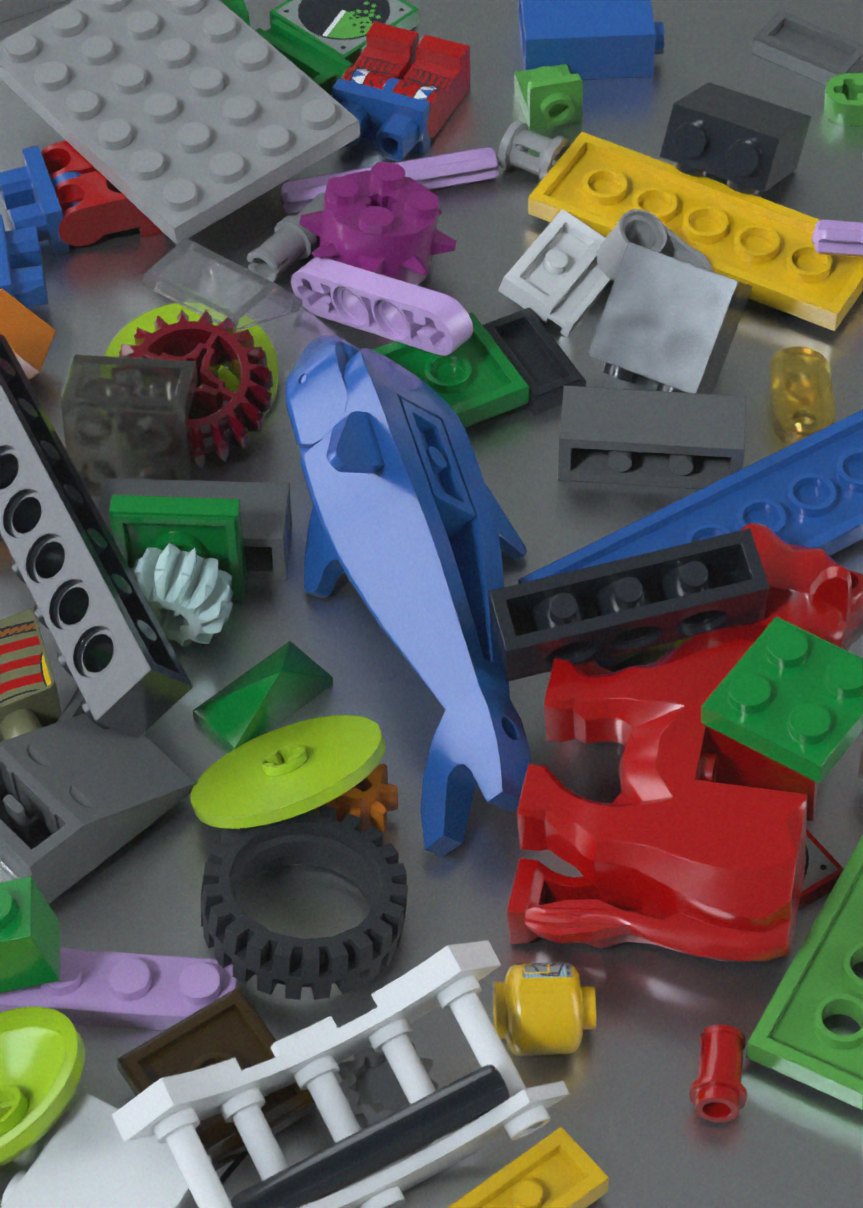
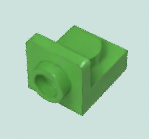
(549, 96)

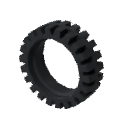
(294, 960)

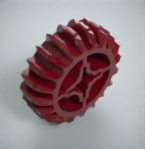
(216, 413)

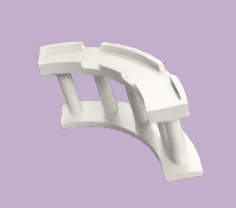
(310, 1057)

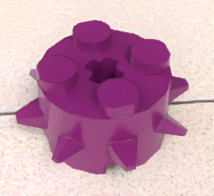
(380, 223)

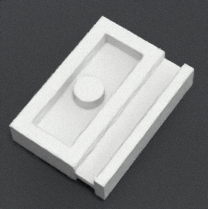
(559, 273)

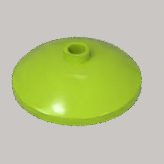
(38, 1075)

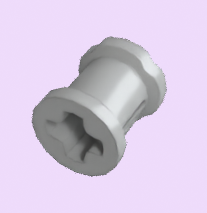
(517, 142)

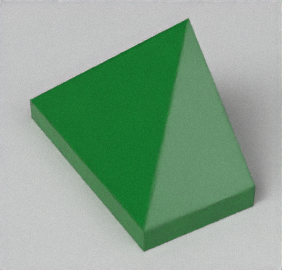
(263, 696)

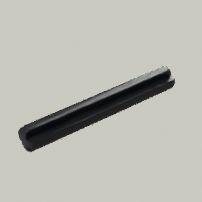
(379, 1143)

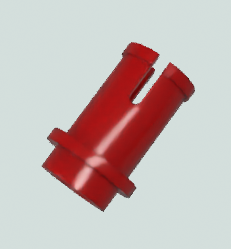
(719, 1089)

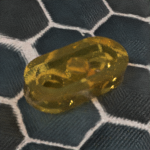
(800, 393)

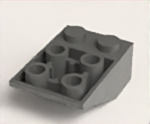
(78, 798)

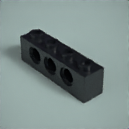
(628, 604)

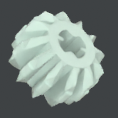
(184, 593)

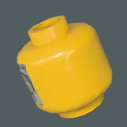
(543, 1009)

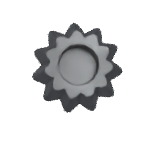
(373, 1087)

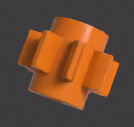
(368, 800)

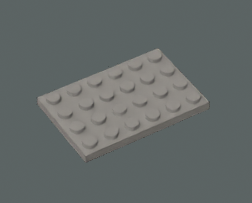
(174, 104)

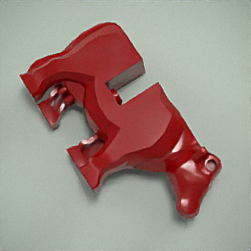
(706, 830)

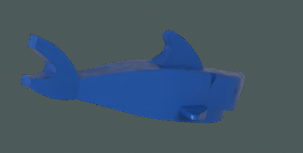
(423, 548)

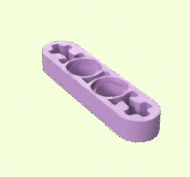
(382, 305)

